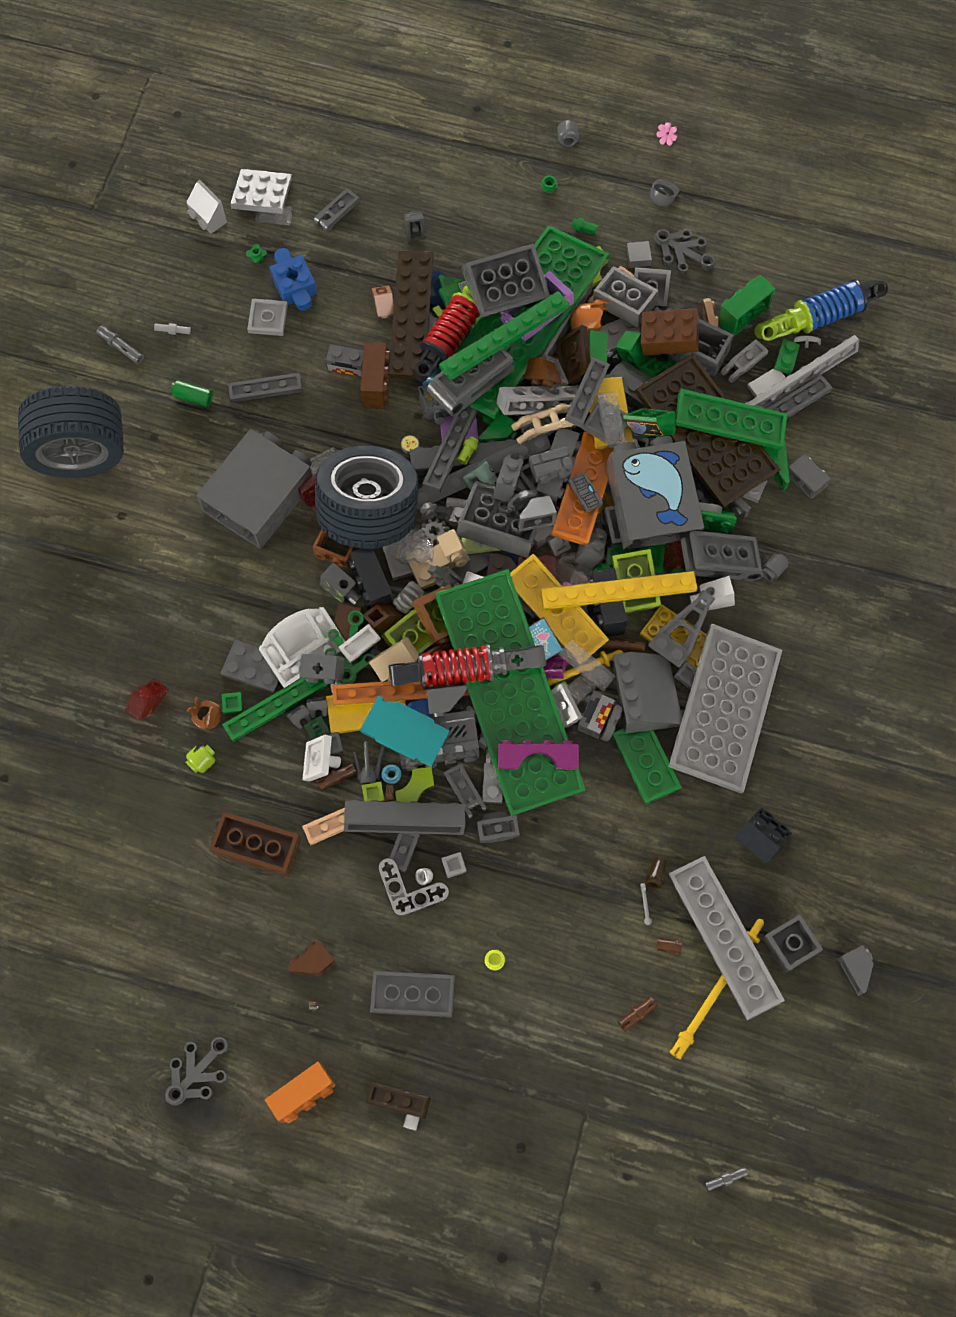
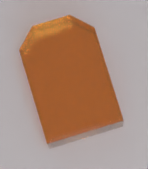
(389, 793)

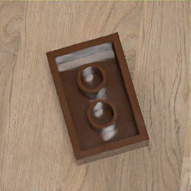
(670, 331)
(375, 375)

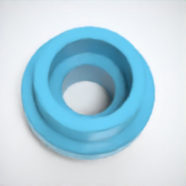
(391, 768)

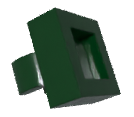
(316, 728)

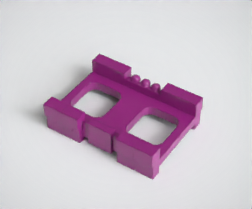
(555, 673)

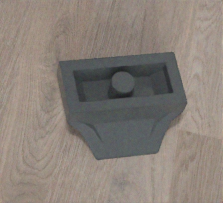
(497, 827)

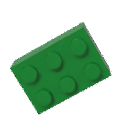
(745, 305)

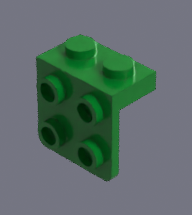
(718, 522)

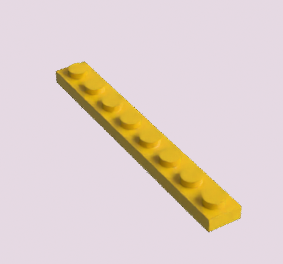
(618, 590)

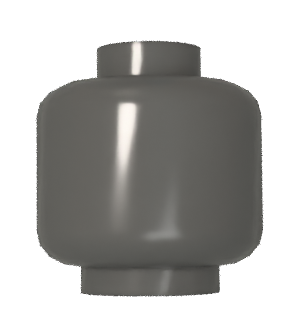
(568, 133)

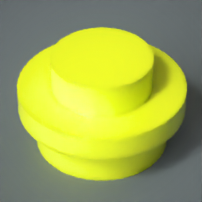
(494, 960)

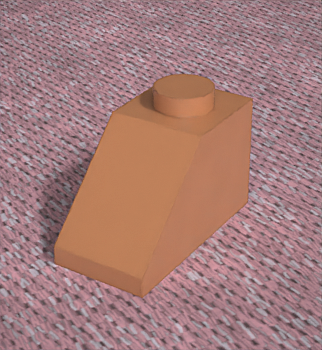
(383, 301)

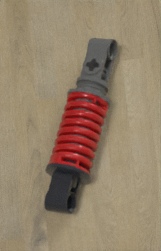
(461, 665)

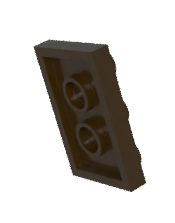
(574, 354)

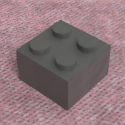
(792, 944)

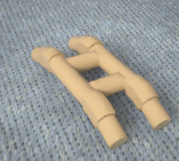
(539, 429)

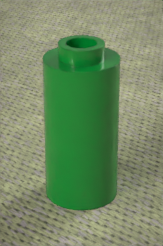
(192, 393)

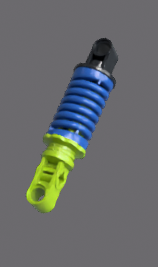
(823, 309)

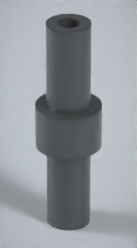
(726, 1179)

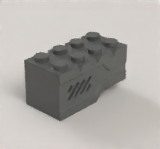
(713, 348)
(459, 744)

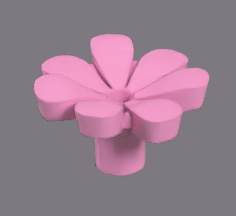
(667, 133)

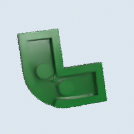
(653, 367)

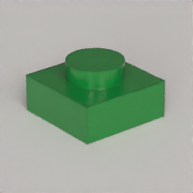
(232, 703)

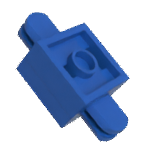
(293, 279)

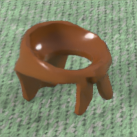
(209, 721)

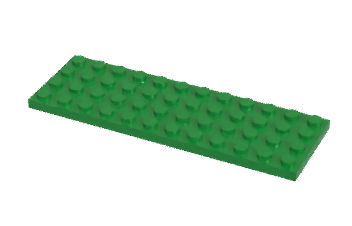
(576, 267)
(513, 704)

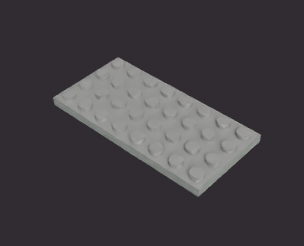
(725, 708)

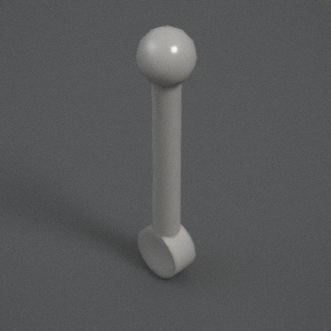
(647, 920)

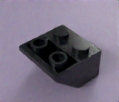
(763, 835)

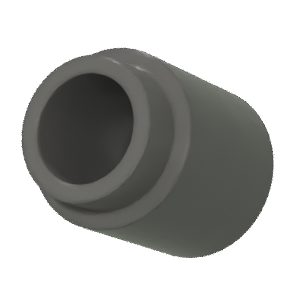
(775, 567)

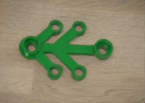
(352, 670)

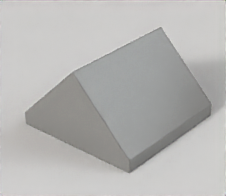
(656, 278)

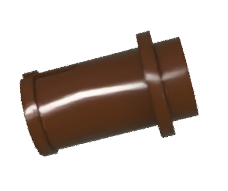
(669, 946)

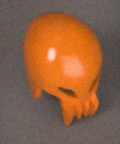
(588, 315)

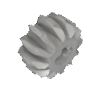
(434, 527)
(407, 596)

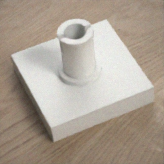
(319, 759)

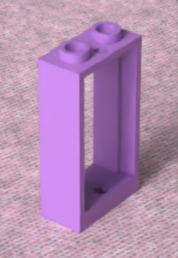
(554, 286)

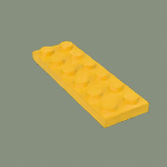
(564, 622)

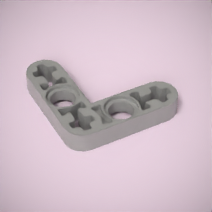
(394, 897)

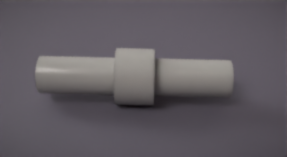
(172, 329)

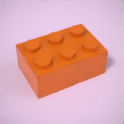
(300, 1093)

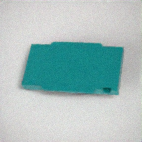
(404, 730)

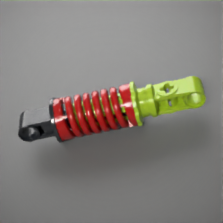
(447, 333)

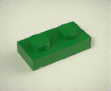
(786, 356)

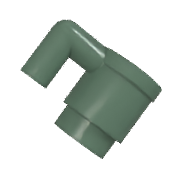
(483, 473)

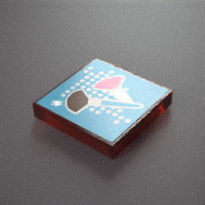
(544, 636)

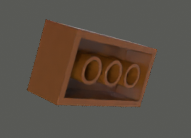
(255, 844)

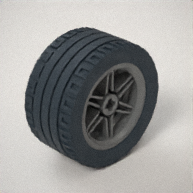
(70, 432)
(366, 496)

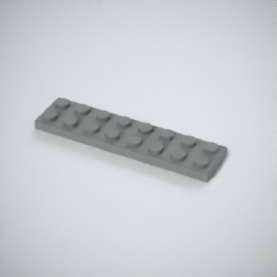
(726, 938)

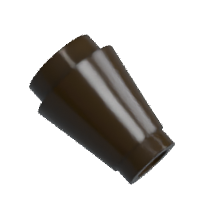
(656, 875)

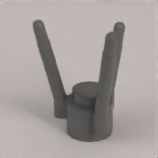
(368, 774)

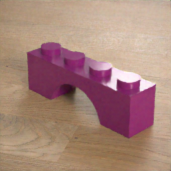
(563, 755)

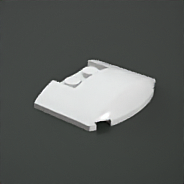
(297, 635)

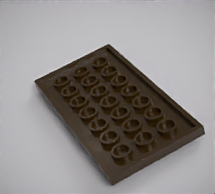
(721, 463)

